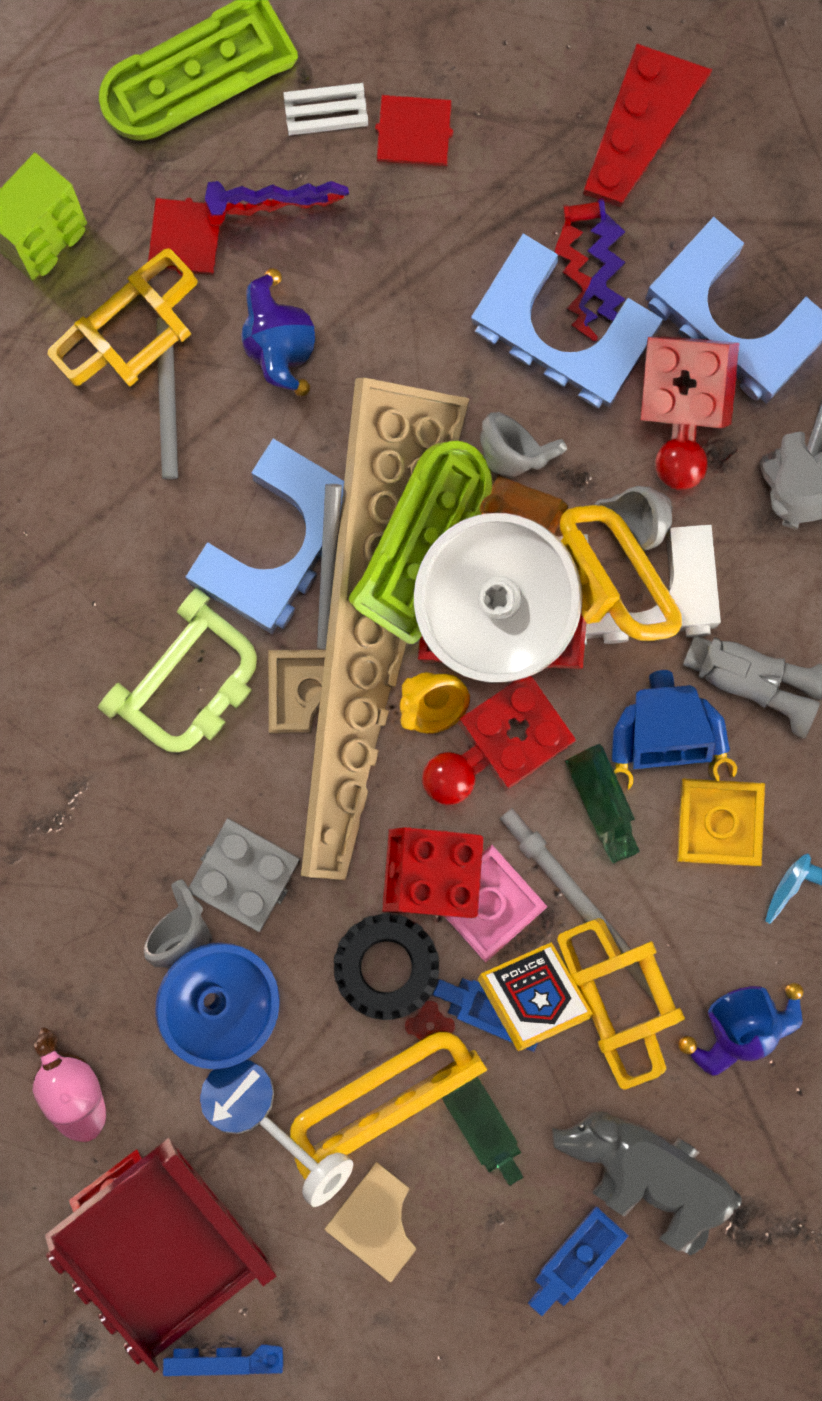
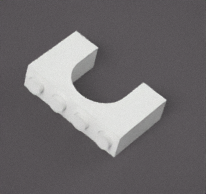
(691, 586)

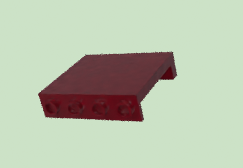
(156, 1253)

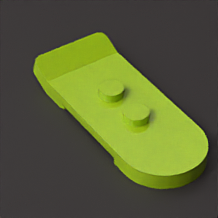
(195, 70)
(441, 492)

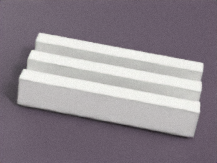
(325, 94)

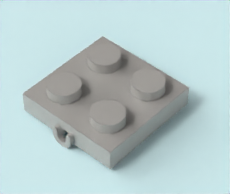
(244, 875)

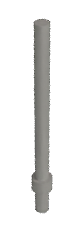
(534, 846)

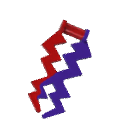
(303, 196)
(596, 285)

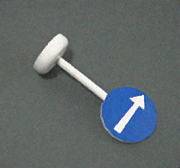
(240, 1100)

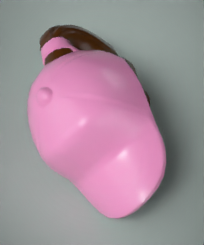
(67, 1090)

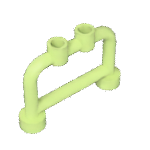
(208, 721)

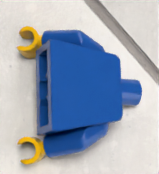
(670, 729)

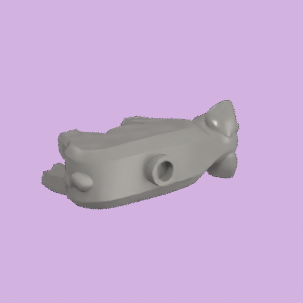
(794, 480)

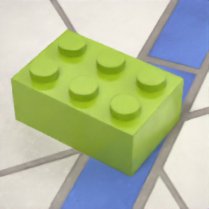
(38, 217)

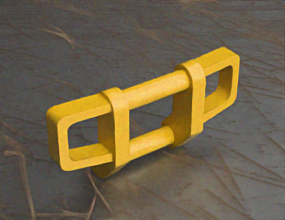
(163, 306)
(609, 1038)

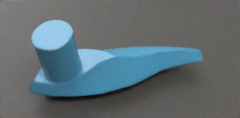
(791, 883)

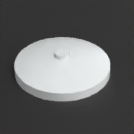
(497, 597)

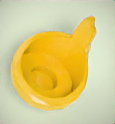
(433, 702)

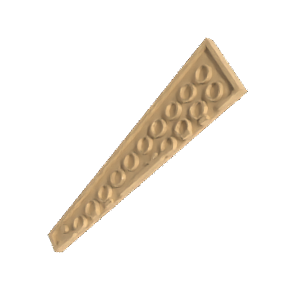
(362, 659)

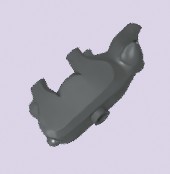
(652, 1168)

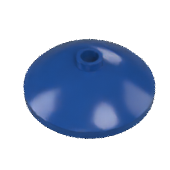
(236, 1020)

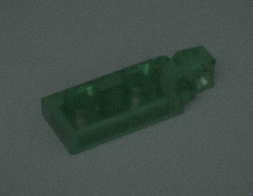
(604, 801)
(484, 1129)

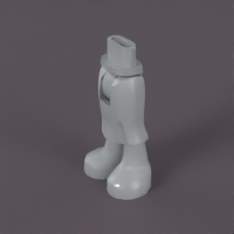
(758, 677)

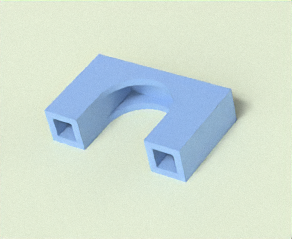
(683, 299)
(596, 371)
(268, 593)

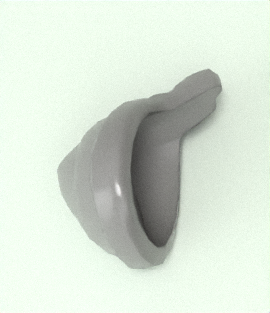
(512, 449)
(645, 512)
(178, 930)

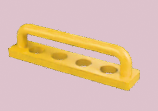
(464, 1069)

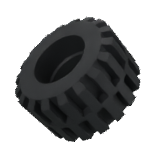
(386, 929)

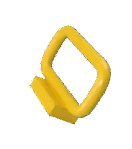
(598, 591)

